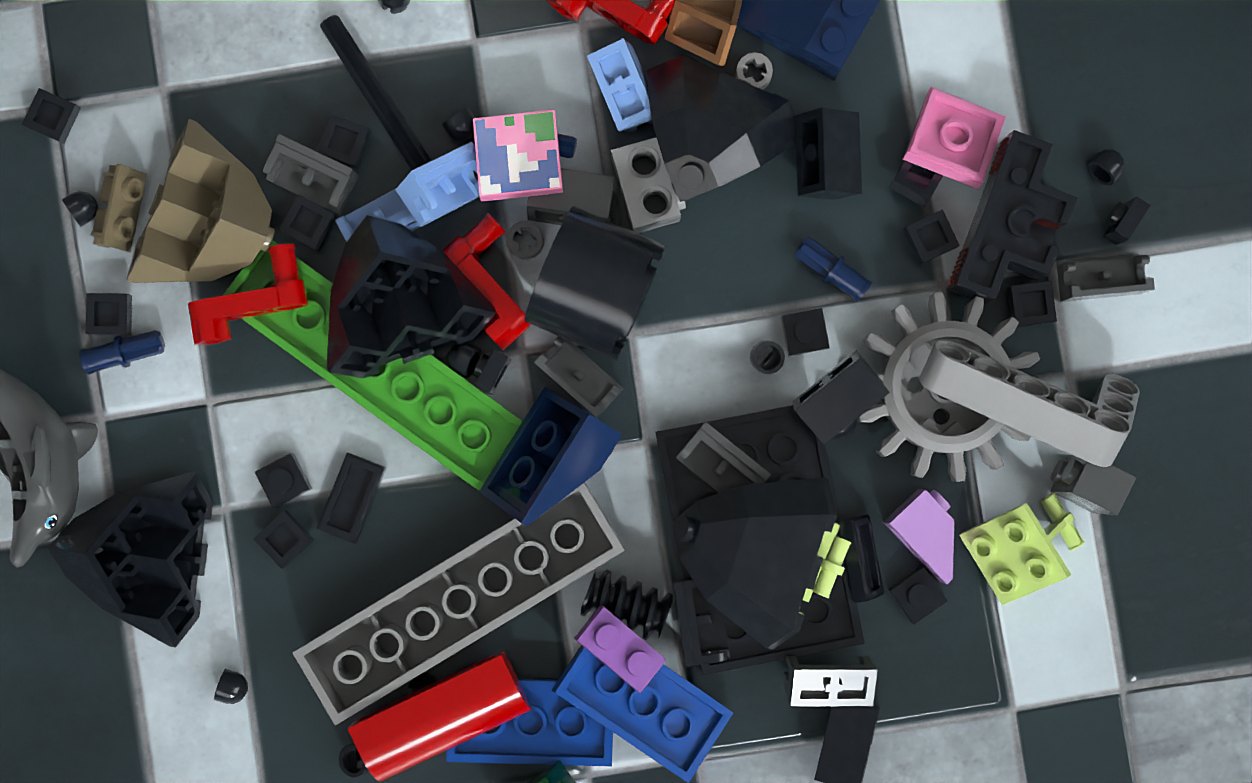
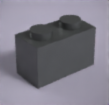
(1091, 486)

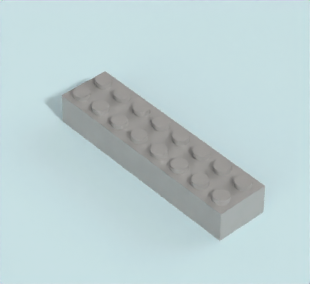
(456, 604)

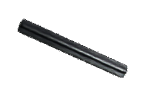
(374, 92)

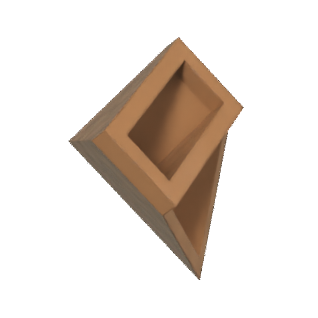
(704, 27)

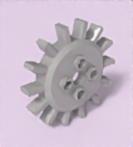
(913, 412)

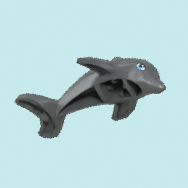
(40, 463)

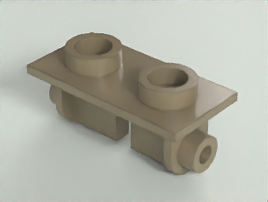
(123, 193)

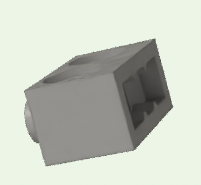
(638, 187)

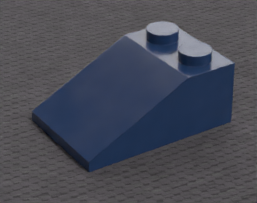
(809, 30)
(548, 458)

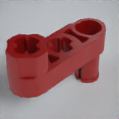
(641, 22)
(464, 252)
(212, 315)

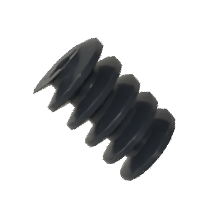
(628, 603)

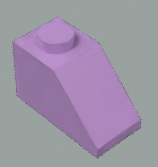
(926, 531)

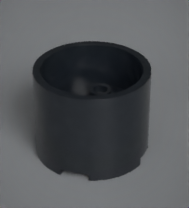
(593, 282)

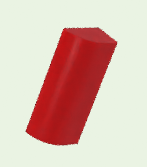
(439, 716)

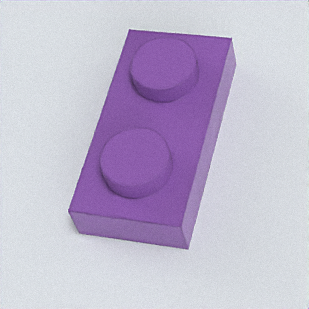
(620, 649)

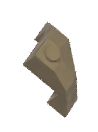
(204, 217)

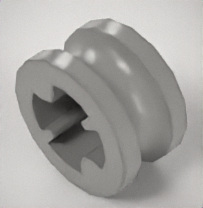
(758, 61)

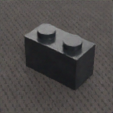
(828, 153)

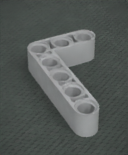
(1032, 406)

